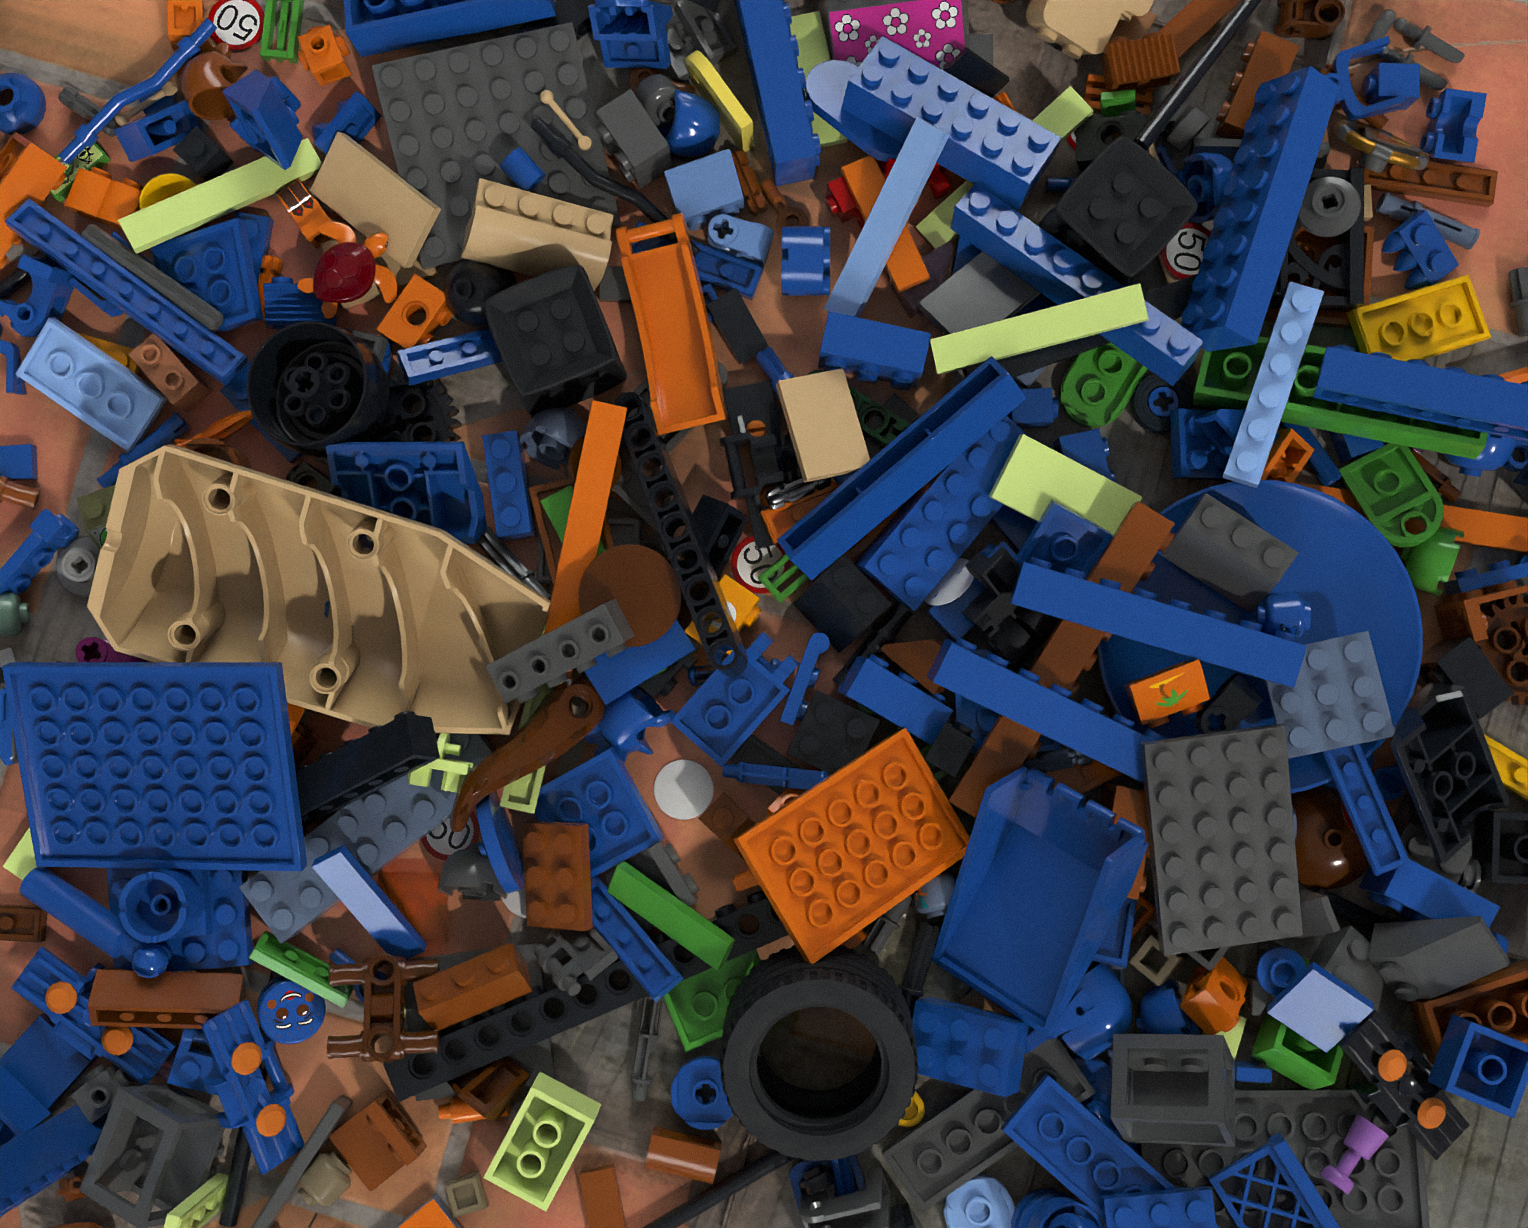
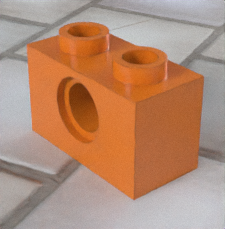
(415, 298)
(1215, 997)

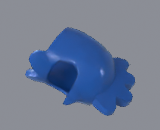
(626, 722)

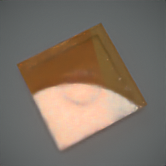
(419, 901)

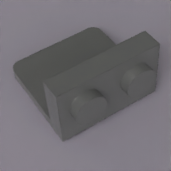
(661, 866)

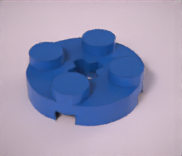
(691, 1106)

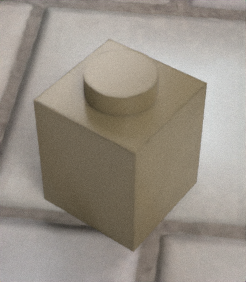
(1156, 965)

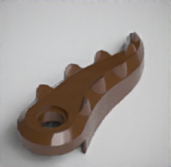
(538, 742)

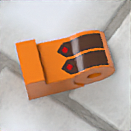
(305, 212)

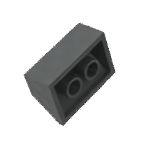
(1229, 553)

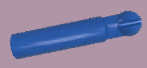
(91, 921)

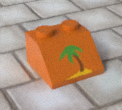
(1167, 692)

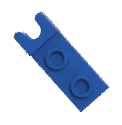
(36, 551)

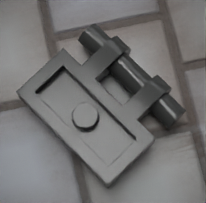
(588, 955)

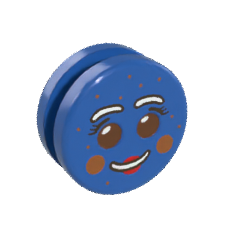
(289, 1011)

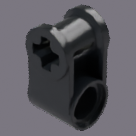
(1231, 701)

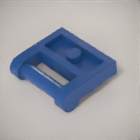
(192, 1065)

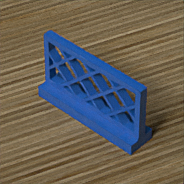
(1293, 1174)

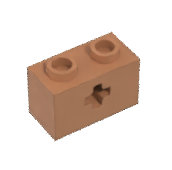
(170, 373)

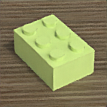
(542, 1141)

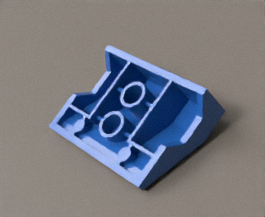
(414, 481)

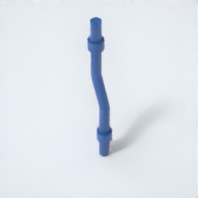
(88, 134)

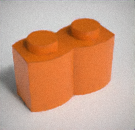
(103, 199)

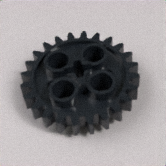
(433, 404)

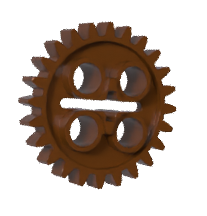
(1516, 638)

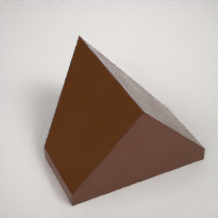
(491, 1087)

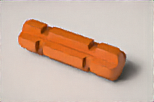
(271, 267)

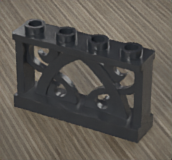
(1349, 276)

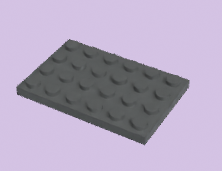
(1221, 839)

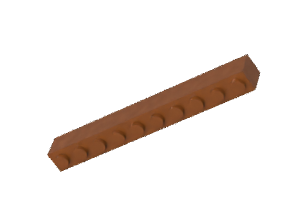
(1065, 654)

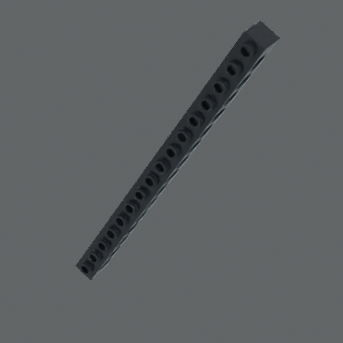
(411, 1079)

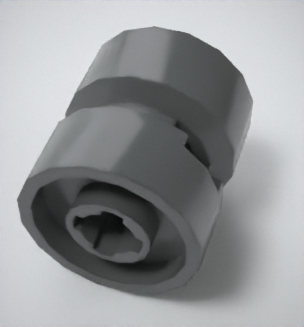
(1184, 124)

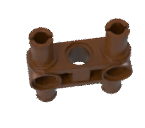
(383, 1009)

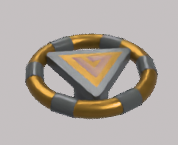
(1380, 147)

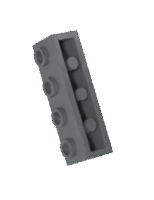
(560, 651)

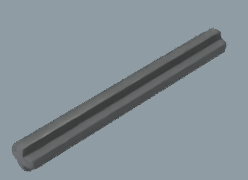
(154, 277)

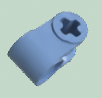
(743, 239)

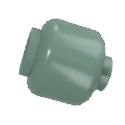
(12, 614)

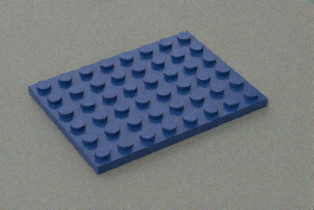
(157, 764)

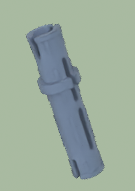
(1449, 229)

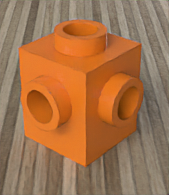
(324, 54)

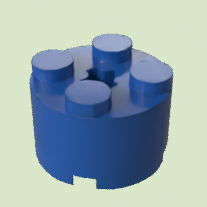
(805, 261)

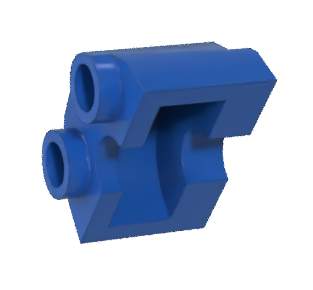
(1453, 125)

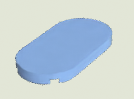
(979, 1204)

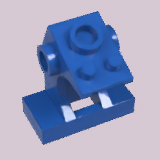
(48, 297)

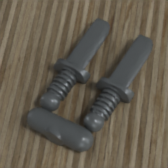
(1422, 38)

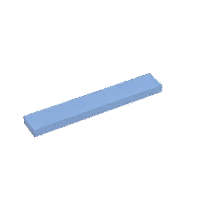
(887, 218)

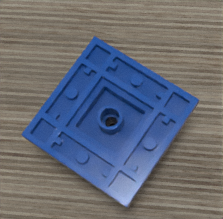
(189, 912)

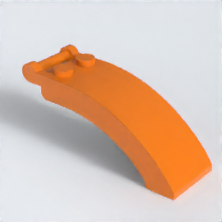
(673, 327)

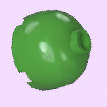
(1432, 559)

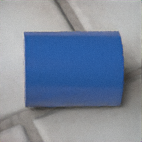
(522, 170)

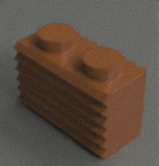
(1140, 62)

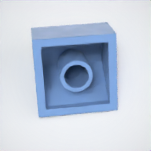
(705, 189)

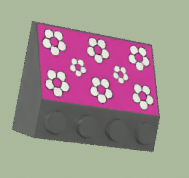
(925, 27)

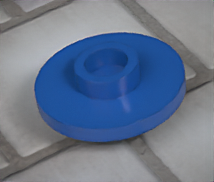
(1278, 969)

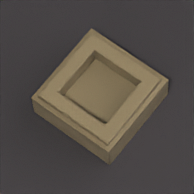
(466, 1194)

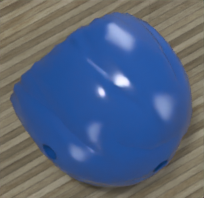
(694, 126)

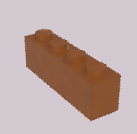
(164, 1001)

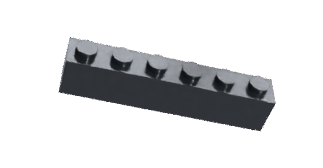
(365, 765)

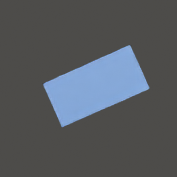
(91, 385)

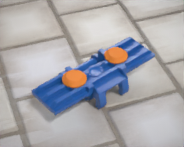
(65, 996)
(242, 1090)

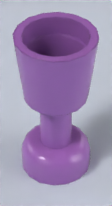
(1362, 1141)

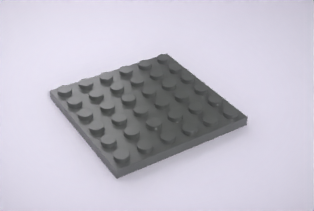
(472, 105)

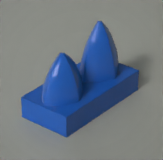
(353, 117)

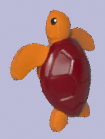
(349, 269)

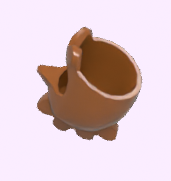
(206, 78)

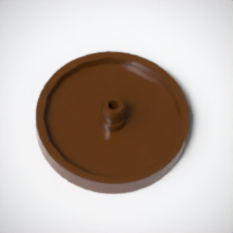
(642, 586)

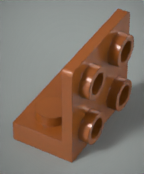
(1462, 612)
(378, 1141)

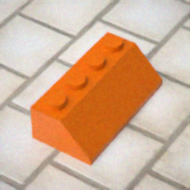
(24, 174)

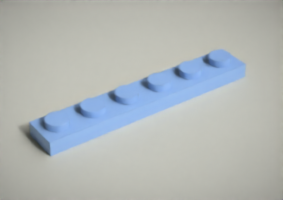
(1273, 384)

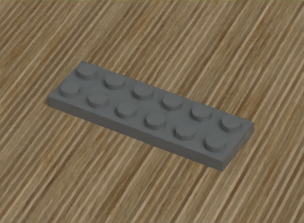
(968, 1132)

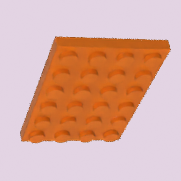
(854, 845)

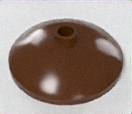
(1318, 862)

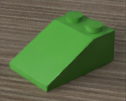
(1296, 1056)

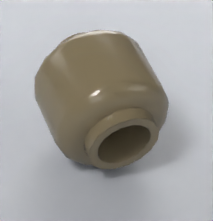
(325, 1180)

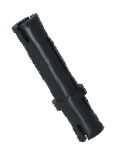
(882, 634)

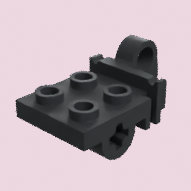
(1006, 627)

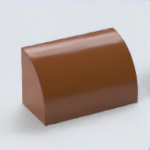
(683, 1154)

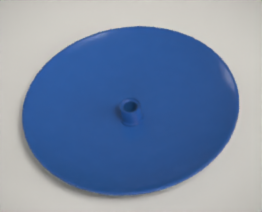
(1340, 569)

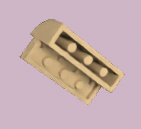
(535, 232)

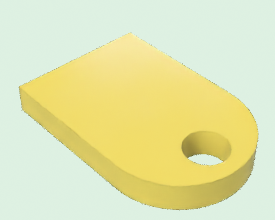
(715, 90)

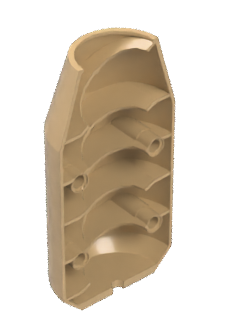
(240, 571)

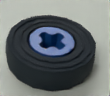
(1148, 391)

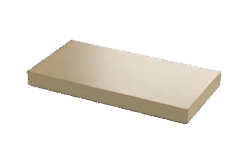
(374, 199)

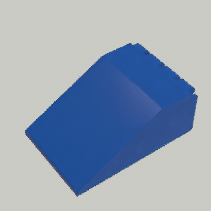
(1036, 894)

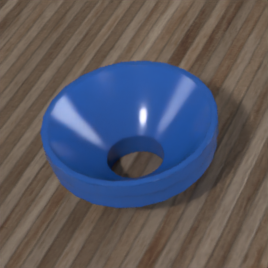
(26, 107)

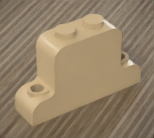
(1081, 25)

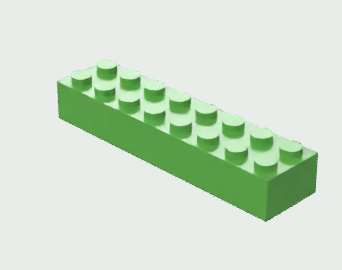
(1230, 374)

